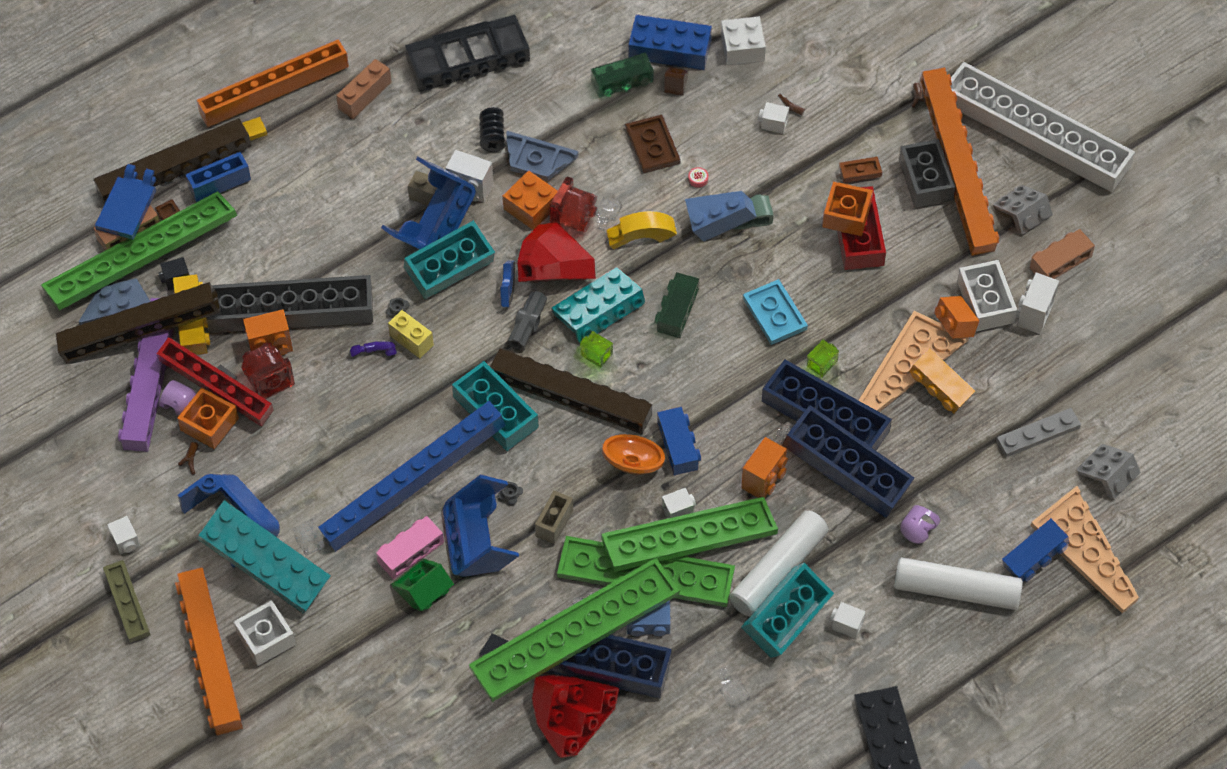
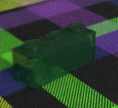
(622, 75)
(677, 305)

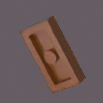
(860, 169)

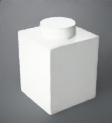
(774, 117)
(678, 503)
(123, 535)
(847, 620)

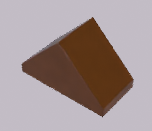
(675, 81)

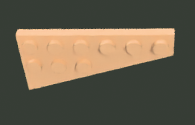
(913, 341)
(1089, 549)

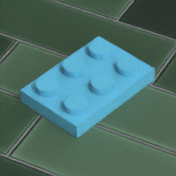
(775, 312)

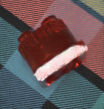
(573, 206)
(267, 370)

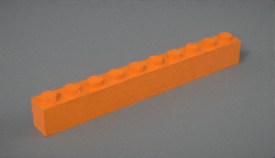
(958, 153)

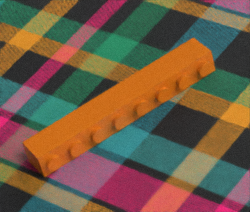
(272, 83)
(209, 651)

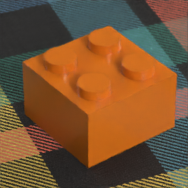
(529, 200)
(847, 208)
(269, 328)
(208, 418)
(764, 468)

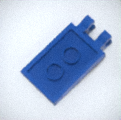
(127, 203)

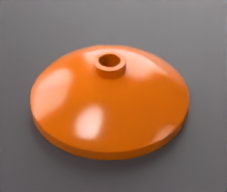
(633, 454)

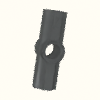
(527, 320)

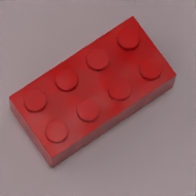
(867, 249)

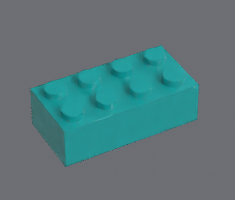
(449, 259)
(485, 385)
(787, 610)

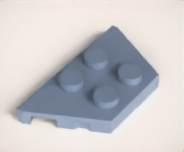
(537, 156)
(114, 299)

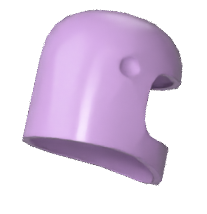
(176, 396)
(915, 528)

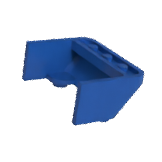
(443, 212)
(237, 495)
(468, 528)

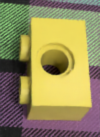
(410, 334)

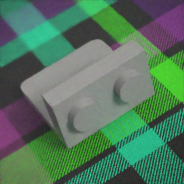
(1026, 207)
(1111, 467)

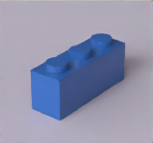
(218, 176)
(678, 440)
(1036, 551)

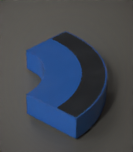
(508, 283)

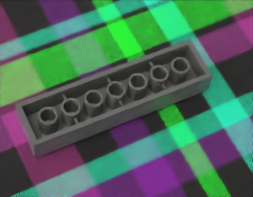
(303, 300)

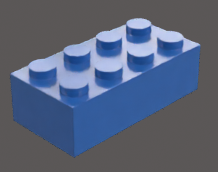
(671, 41)

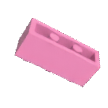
(409, 547)

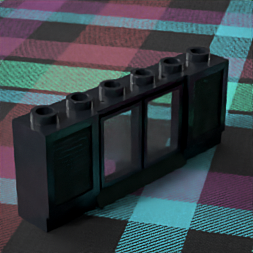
(467, 52)

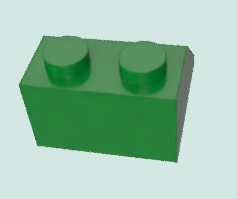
(423, 584)

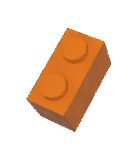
(956, 317)

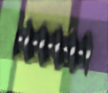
(492, 129)

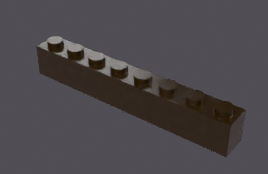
(183, 157)
(137, 322)
(572, 391)

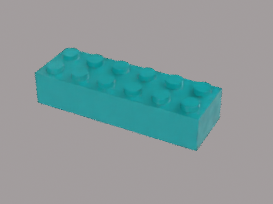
(263, 557)

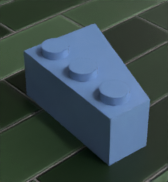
(719, 213)

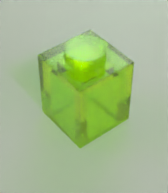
(596, 349)
(822, 358)

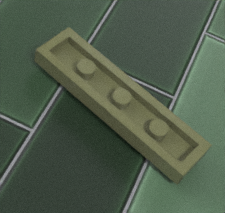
(126, 601)

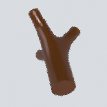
(918, 94)
(792, 107)
(189, 457)

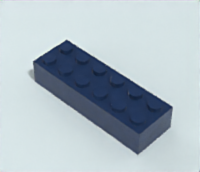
(794, 389)
(848, 461)
(621, 664)

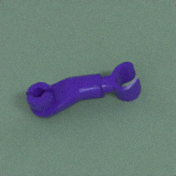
(389, 348)

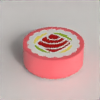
(698, 177)

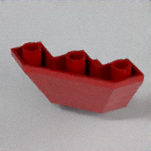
(553, 255)
(571, 710)

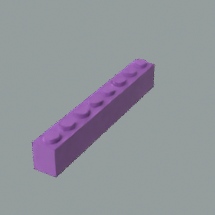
(144, 393)

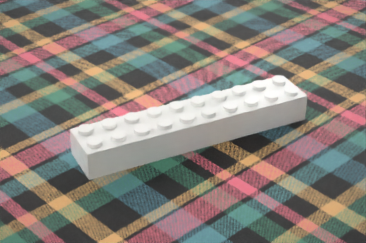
(1040, 128)

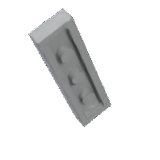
(1038, 432)

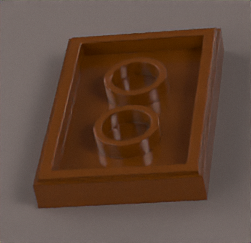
(652, 144)

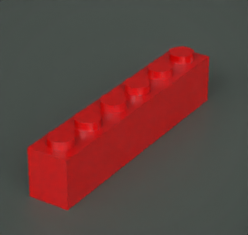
(215, 381)

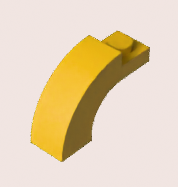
(641, 225)

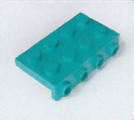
(599, 304)

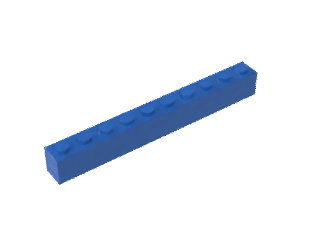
(412, 476)

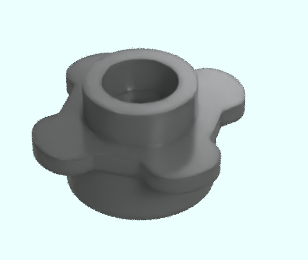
(397, 303)
(511, 487)

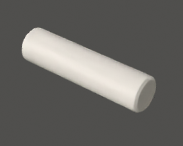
(778, 561)
(958, 583)

